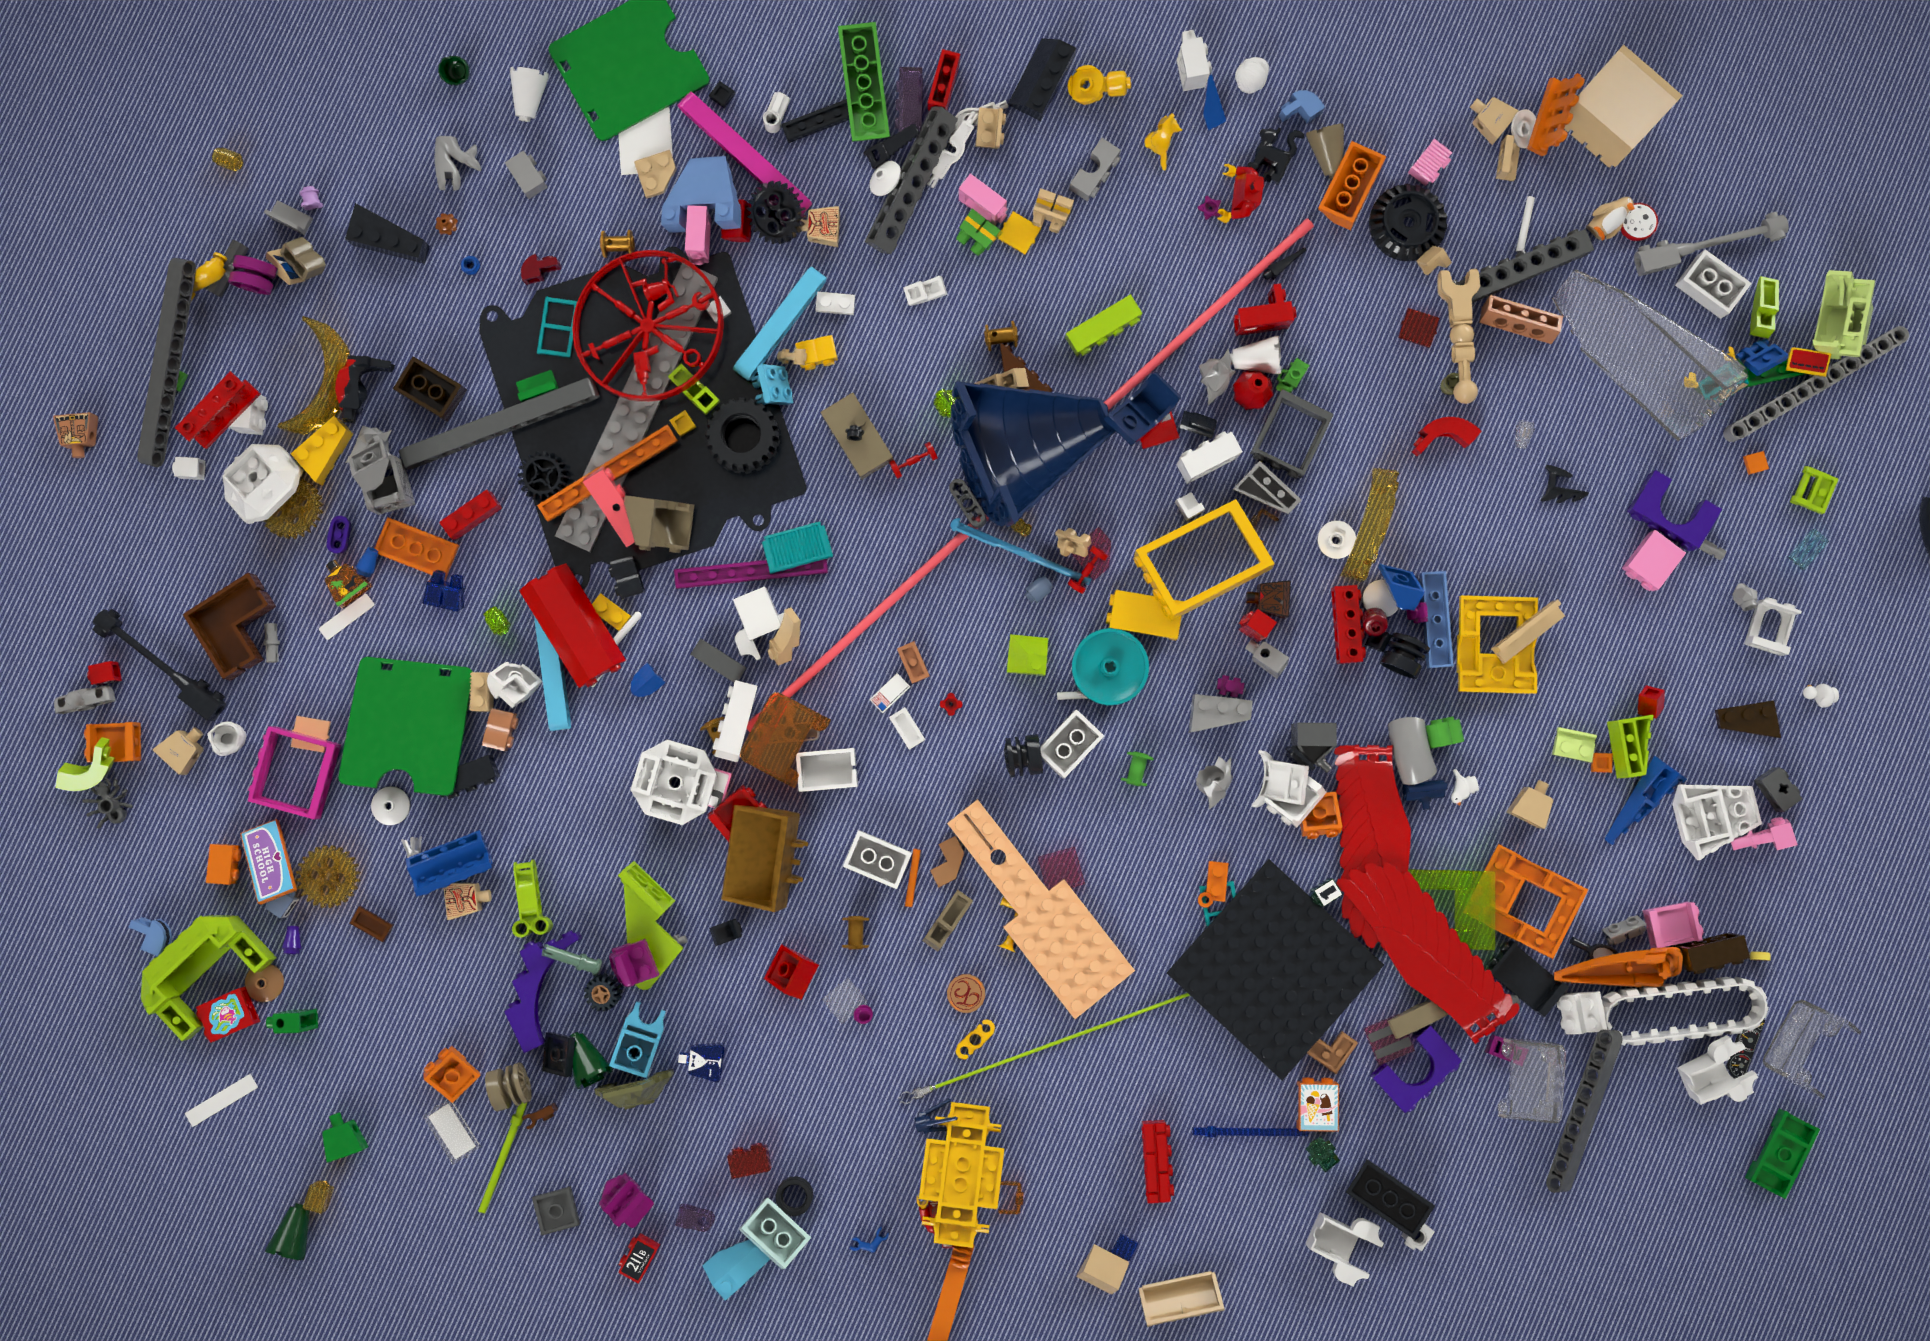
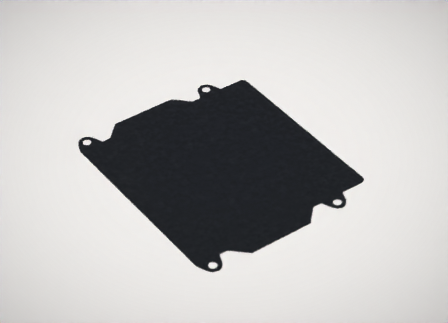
(677, 474)

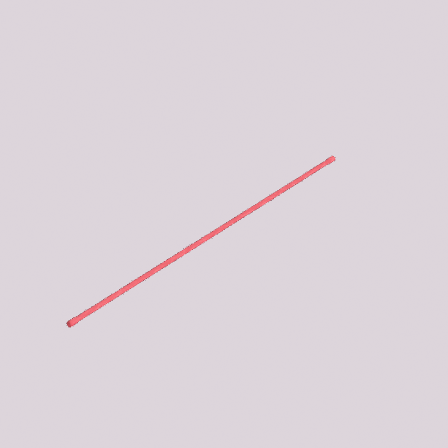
(1298, 233)

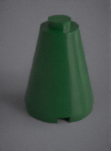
(587, 1062)
(291, 1234)

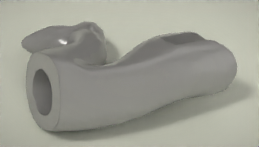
(445, 168)

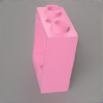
(983, 200)
(698, 234)

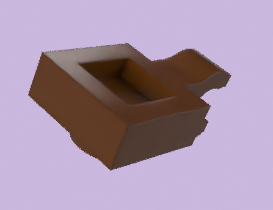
(544, 1113)

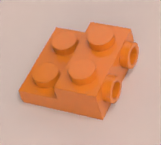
(1323, 818)
(450, 1073)

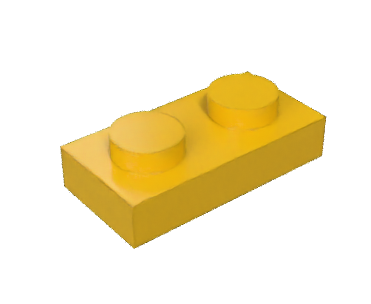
(610, 612)

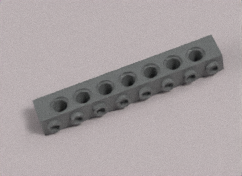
(911, 169)
(1580, 245)

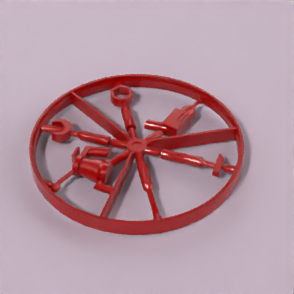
(652, 292)

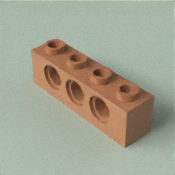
(1521, 319)

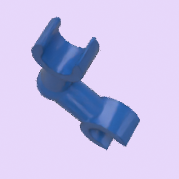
(871, 1247)

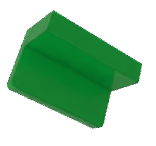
(536, 385)

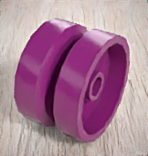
(252, 275)

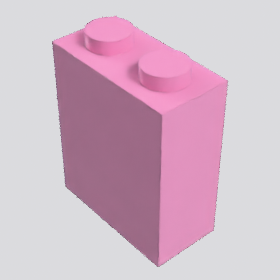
(1653, 561)

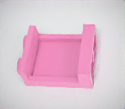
(1673, 924)

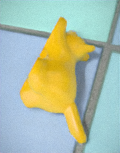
(1160, 139)

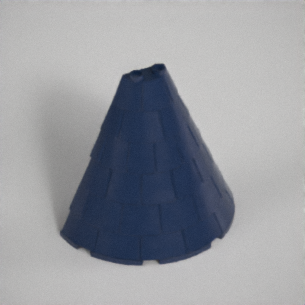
(1022, 443)

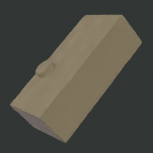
(864, 455)

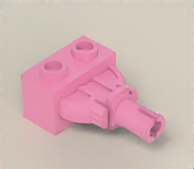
(1778, 832)

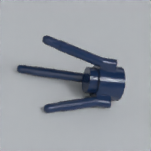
(925, 1124)

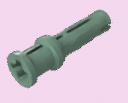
(580, 961)

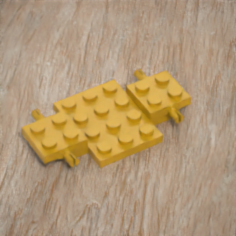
(962, 1175)

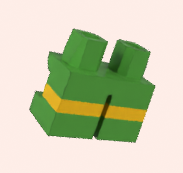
(980, 230)

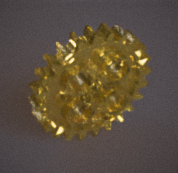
(307, 513)
(314, 888)

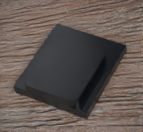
(1198, 424)
(1298, 758)

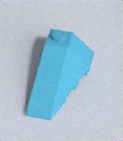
(734, 1267)

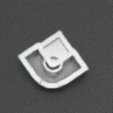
(513, 683)

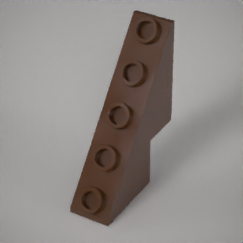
(1009, 362)

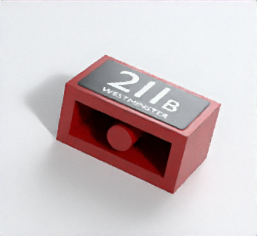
(639, 1257)

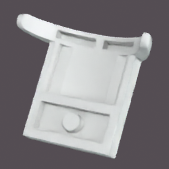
(1282, 781)

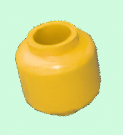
(1117, 83)

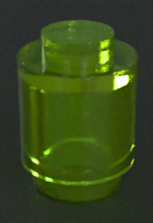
(496, 621)

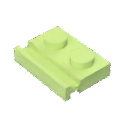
(1574, 744)

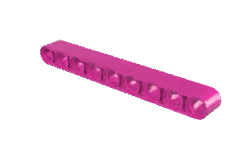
(734, 144)

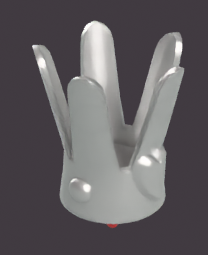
(415, 846)

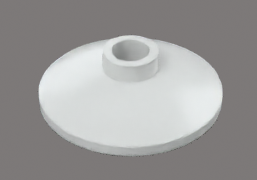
(1522, 127)
(885, 178)
(1344, 534)
(399, 805)

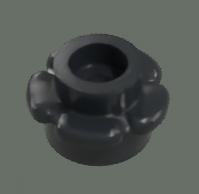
(854, 433)

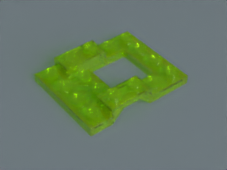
(1472, 902)

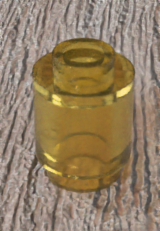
(227, 159)

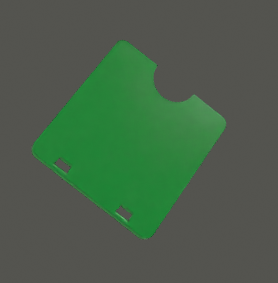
(626, 66)
(406, 723)

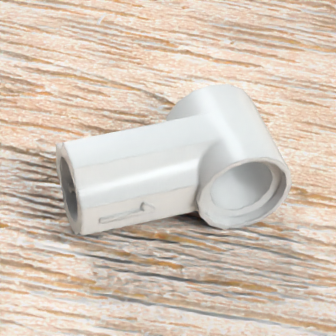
(776, 111)

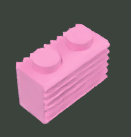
(1429, 163)

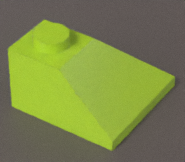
(1027, 655)

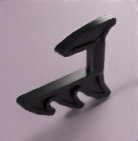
(1553, 492)

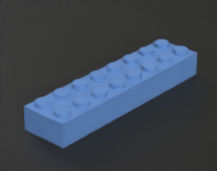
(1437, 629)

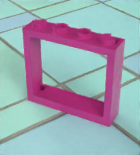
(323, 782)

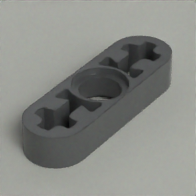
(965, 490)

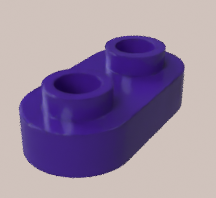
(336, 534)

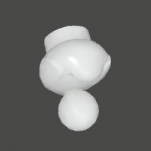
(1823, 694)

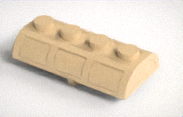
(1181, 1298)

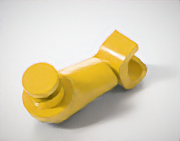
(209, 272)

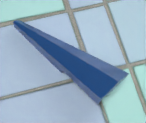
(1646, 796)

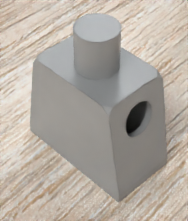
(1274, 663)

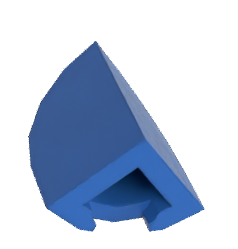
(646, 681)

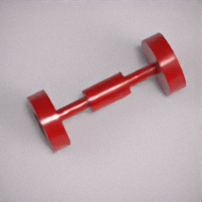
(913, 460)
(1087, 570)

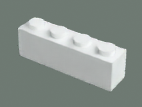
(735, 721)

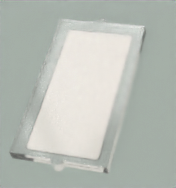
(451, 1131)

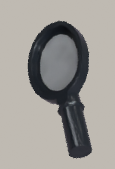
(1594, 951)

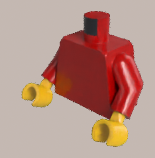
(1246, 193)

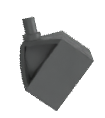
(1315, 741)

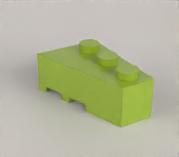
(1630, 745)

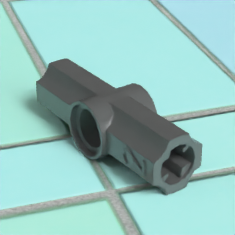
(235, 248)

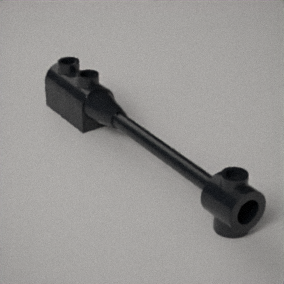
(193, 693)

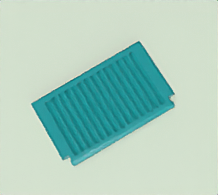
(796, 547)

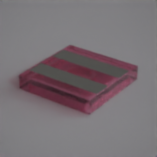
(1384, 1043)

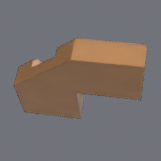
(948, 871)

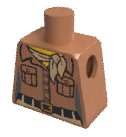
(76, 431)

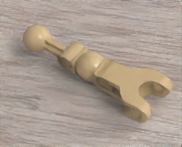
(1462, 334)

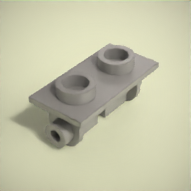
(1632, 926)

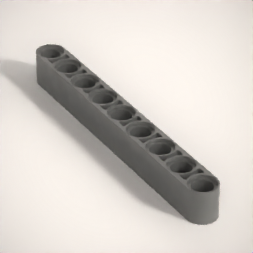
(1590, 1104)

